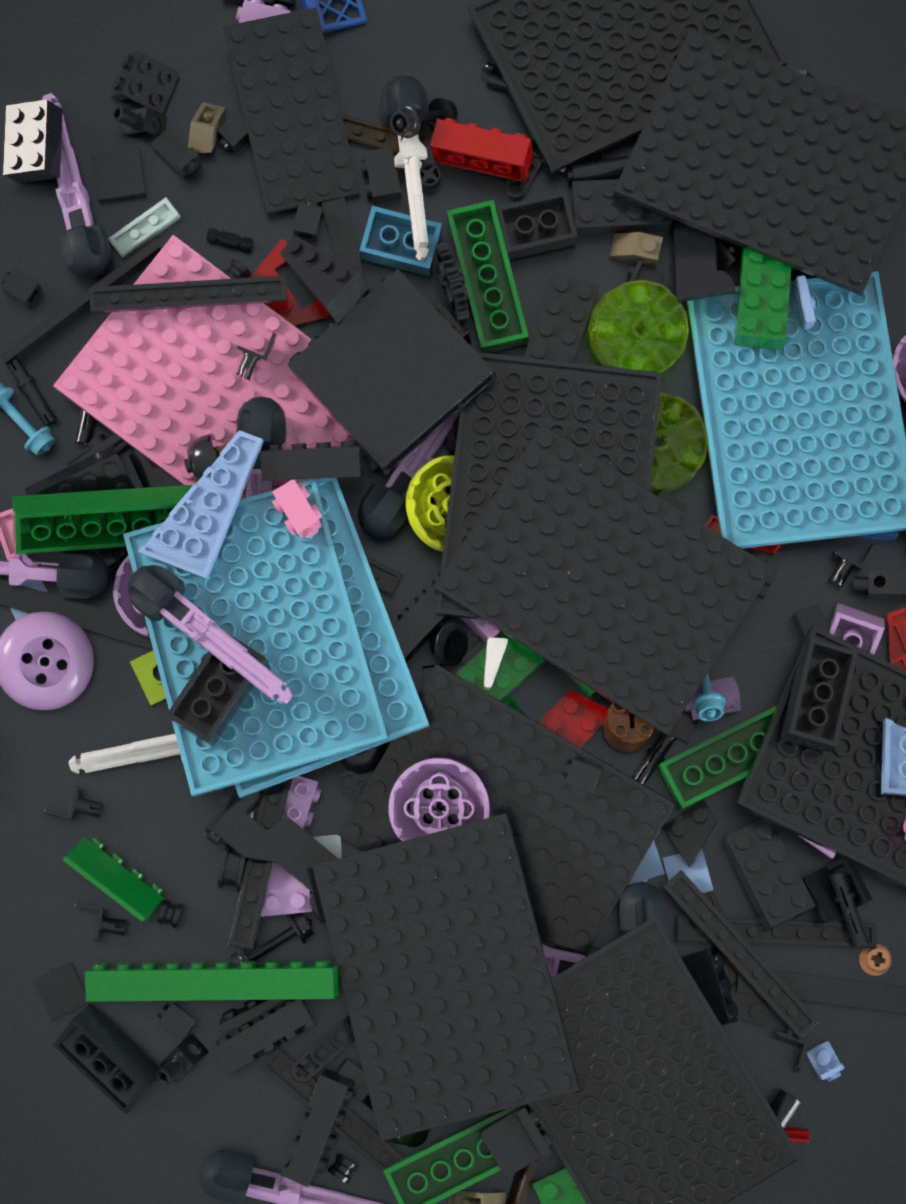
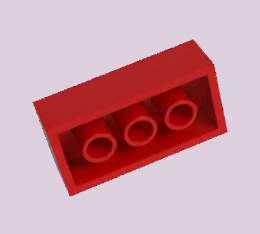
(482, 150)

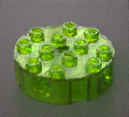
(650, 309)
(682, 445)

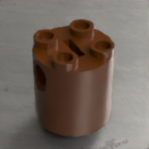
(618, 730)

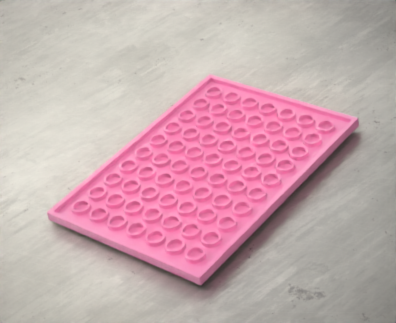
(173, 371)

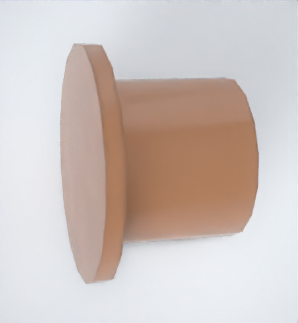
(875, 961)

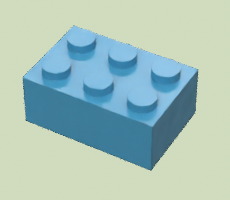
(391, 243)

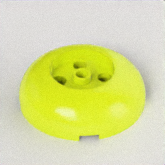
(427, 483)

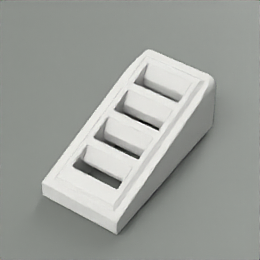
(494, 654)

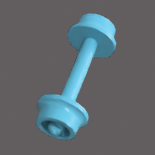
(40, 440)
(709, 704)

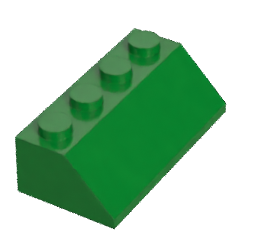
(114, 879)

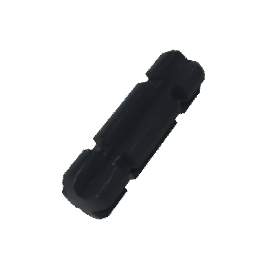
(229, 239)

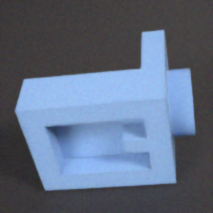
(825, 1061)

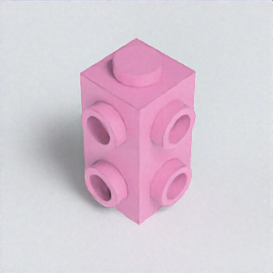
(301, 516)

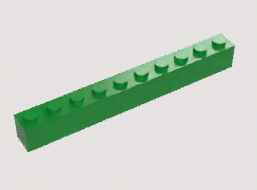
(212, 982)

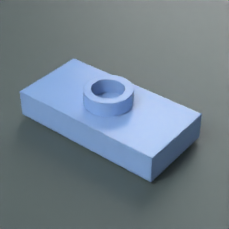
(805, 302)

